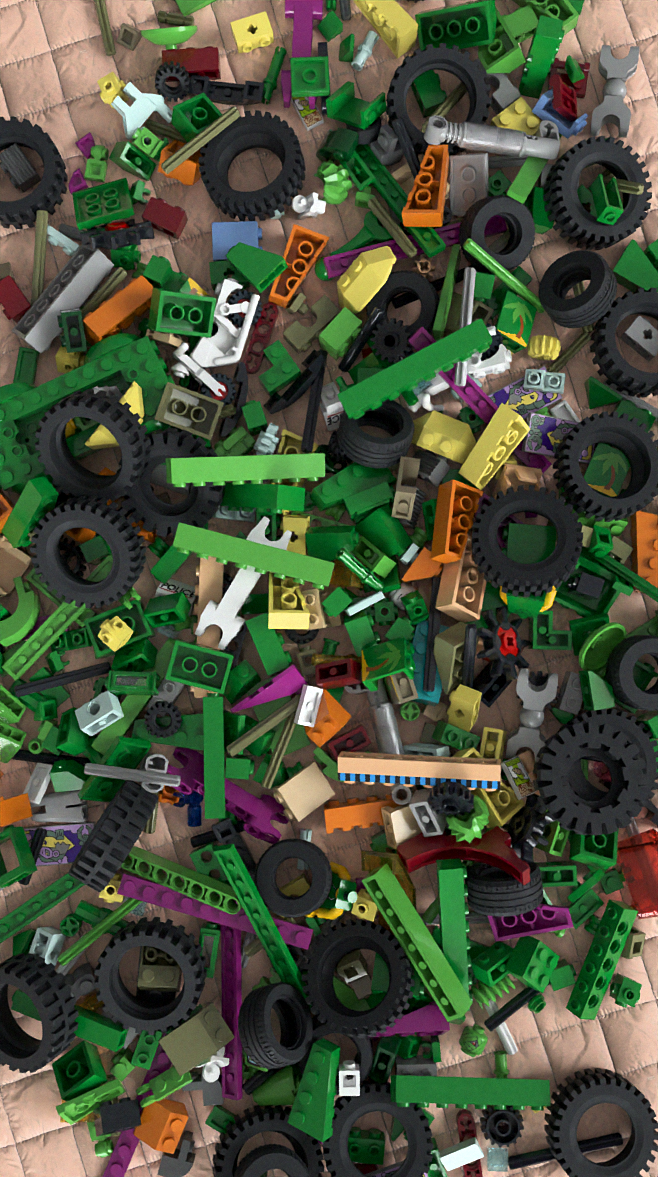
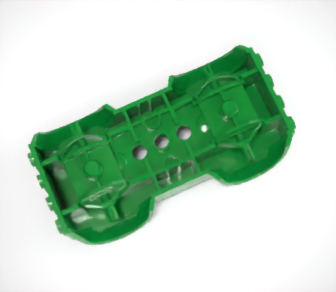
(109, 363)

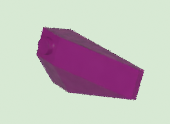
(282, 685)
(539, 920)
(424, 1021)

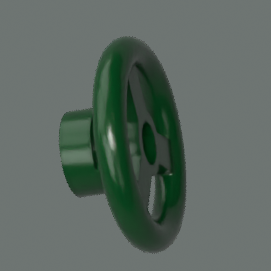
(329, 461)

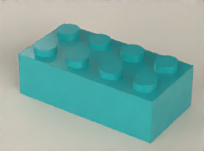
(419, 642)

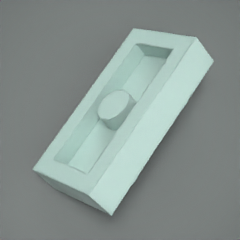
(57, 238)

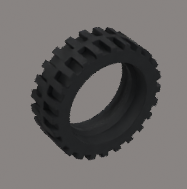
(438, 59)
(52, 183)
(606, 350)
(118, 420)
(113, 836)
(53, 1004)
(132, 1010)

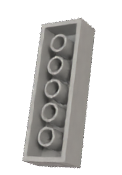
(66, 291)

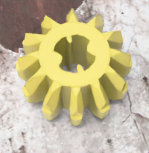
(544, 347)

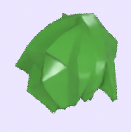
(335, 182)
(470, 824)

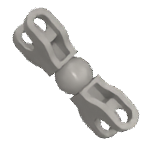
(614, 91)
(531, 714)

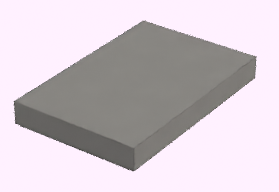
(467, 181)

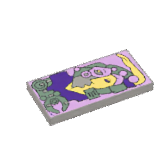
(524, 400)
(547, 433)
(61, 842)

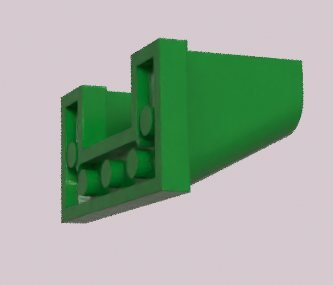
(610, 591)

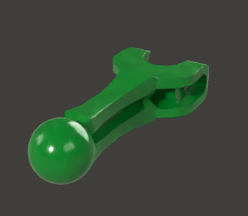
(369, 235)

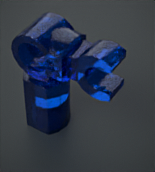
(194, 807)

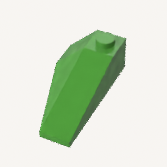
(504, 53)

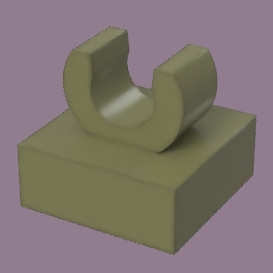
(297, 305)

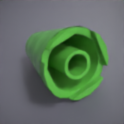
(279, 1088)

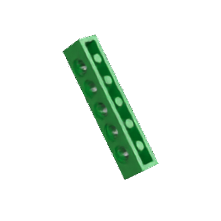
(601, 959)

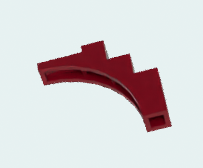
(491, 849)

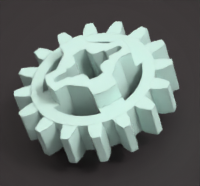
(267, 441)

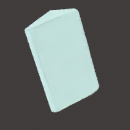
(461, 1154)

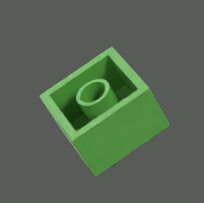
(340, 334)

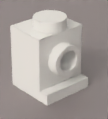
(349, 1085)

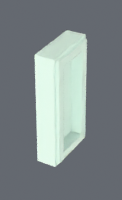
(364, 603)

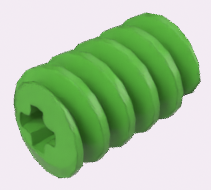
(485, 992)

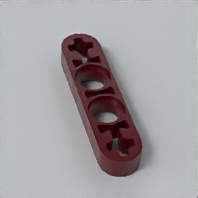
(261, 338)
(462, 1132)

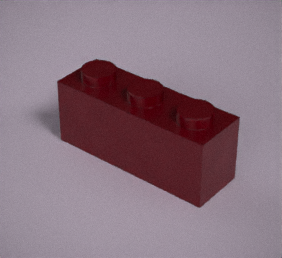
(195, 60)

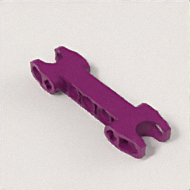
(303, 14)
(253, 810)

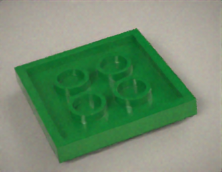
(102, 204)

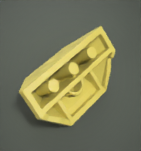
(364, 278)
(102, 436)
(444, 436)

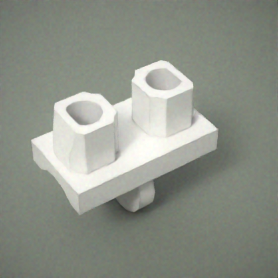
(308, 206)
(212, 1064)

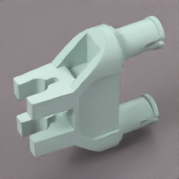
(140, 110)

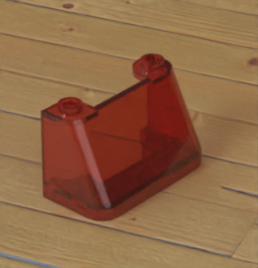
(639, 866)

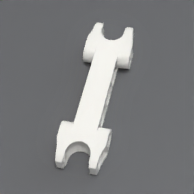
(226, 613)

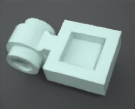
(411, 554)

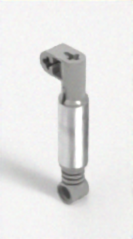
(495, 139)
(385, 726)

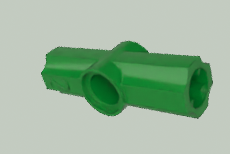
(94, 915)

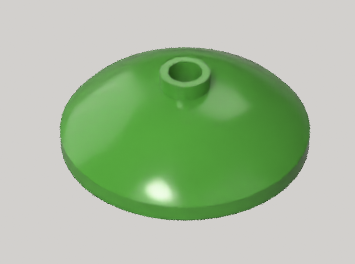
(169, 36)
(599, 645)

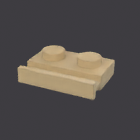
(166, 338)

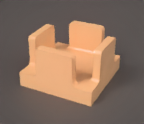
(517, 475)

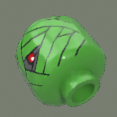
(473, 1040)

